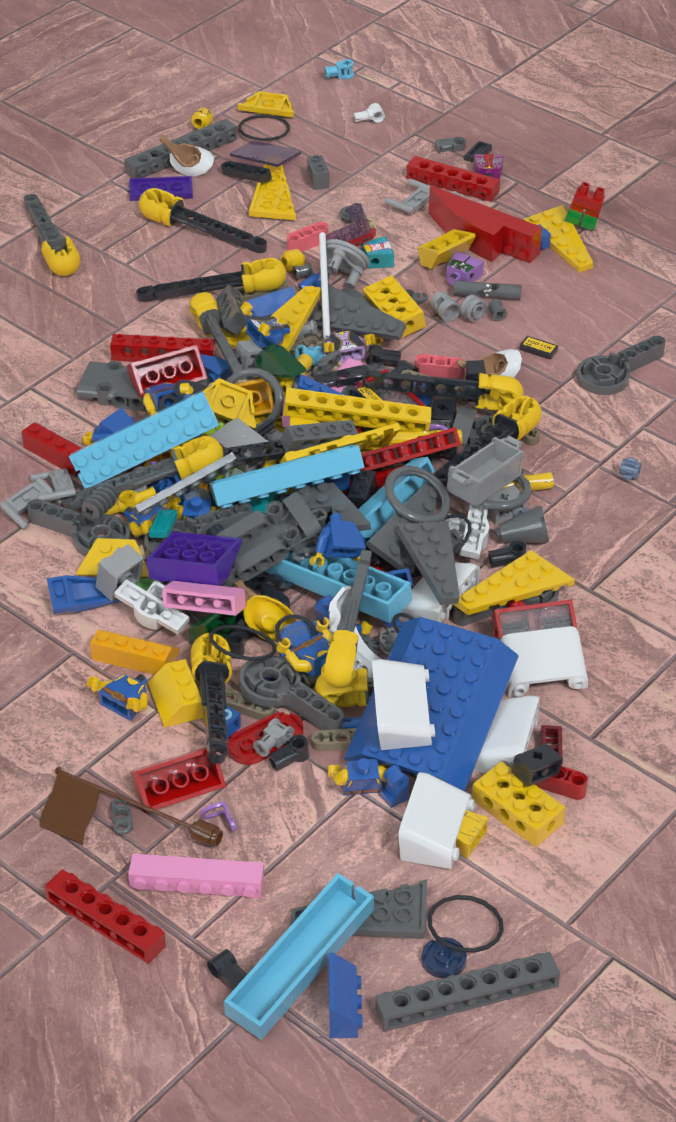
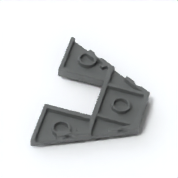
(331, 499)

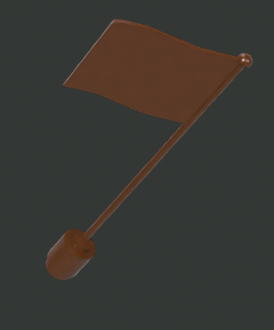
(76, 799)

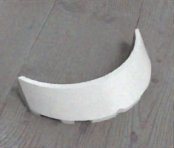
(338, 611)

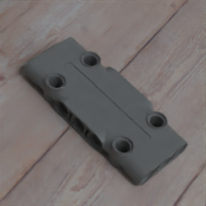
(112, 384)
(270, 536)

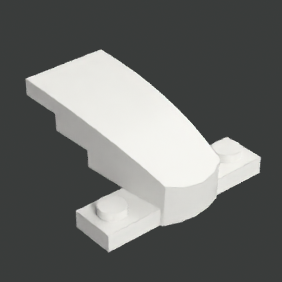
(480, 531)
(150, 608)

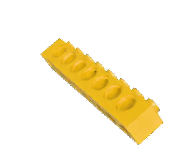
(361, 411)

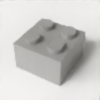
(114, 570)

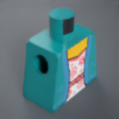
(379, 253)

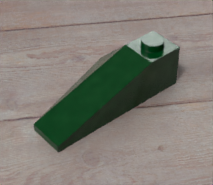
(278, 362)
(211, 621)

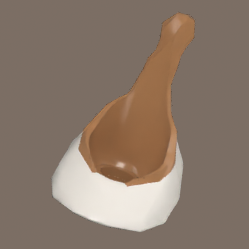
(188, 158)
(499, 363)

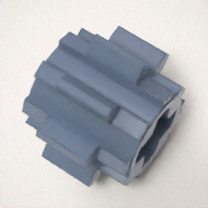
(630, 468)

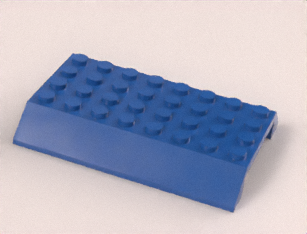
(462, 697)

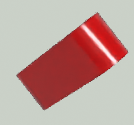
(568, 784)

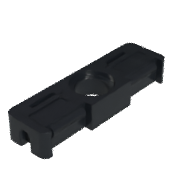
(352, 375)

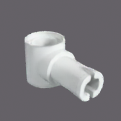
(373, 113)

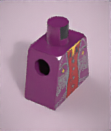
(489, 164)

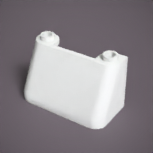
(424, 601)
(545, 658)
(401, 704)
(509, 732)
(433, 822)

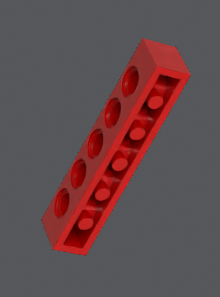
(453, 178)
(139, 347)
(410, 449)
(105, 916)

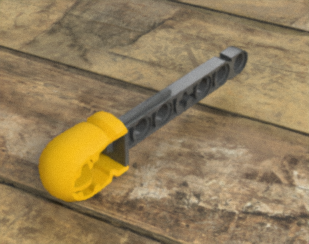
(57, 250)
(209, 320)
(186, 460)
(341, 655)
(347, 697)

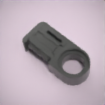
(450, 144)

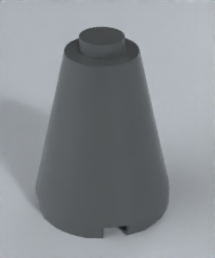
(525, 527)

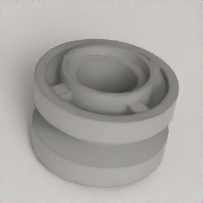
(473, 308)

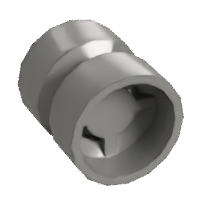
(445, 306)

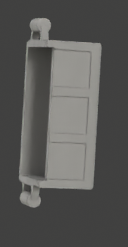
(486, 470)

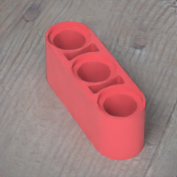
(306, 237)
(439, 366)

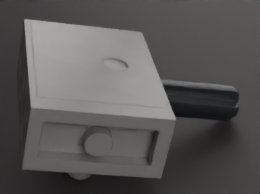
(238, 433)

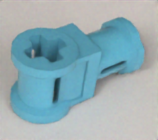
(340, 70)
(315, 353)

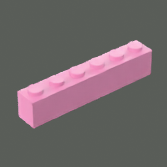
(196, 875)

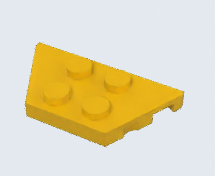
(268, 103)
(231, 402)
(105, 548)

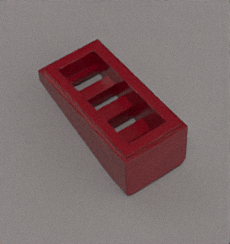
(552, 731)

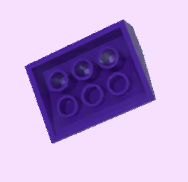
(193, 558)

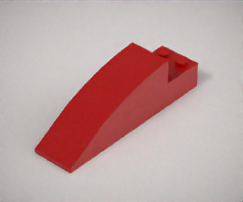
(493, 229)

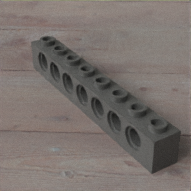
(159, 156)
(451, 997)

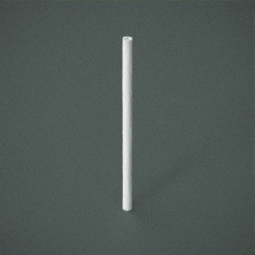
(324, 286)

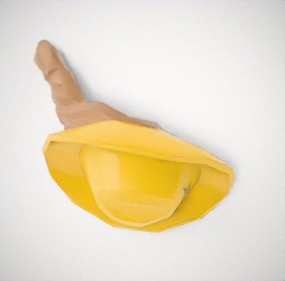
(263, 611)

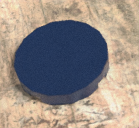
(443, 961)

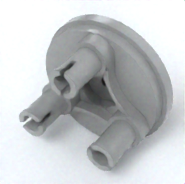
(347, 258)

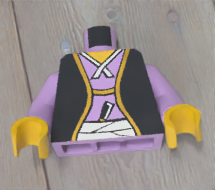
(348, 344)

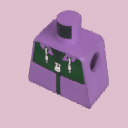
(464, 268)

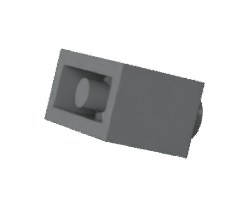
(318, 172)

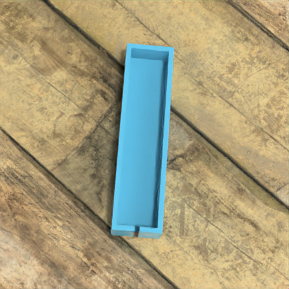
(144, 439)
(286, 475)
(378, 509)
(298, 956)

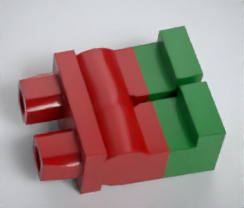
(587, 200)

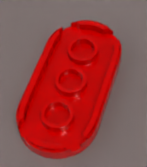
(241, 742)

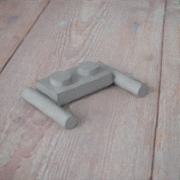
(415, 200)
(60, 481)
(18, 502)

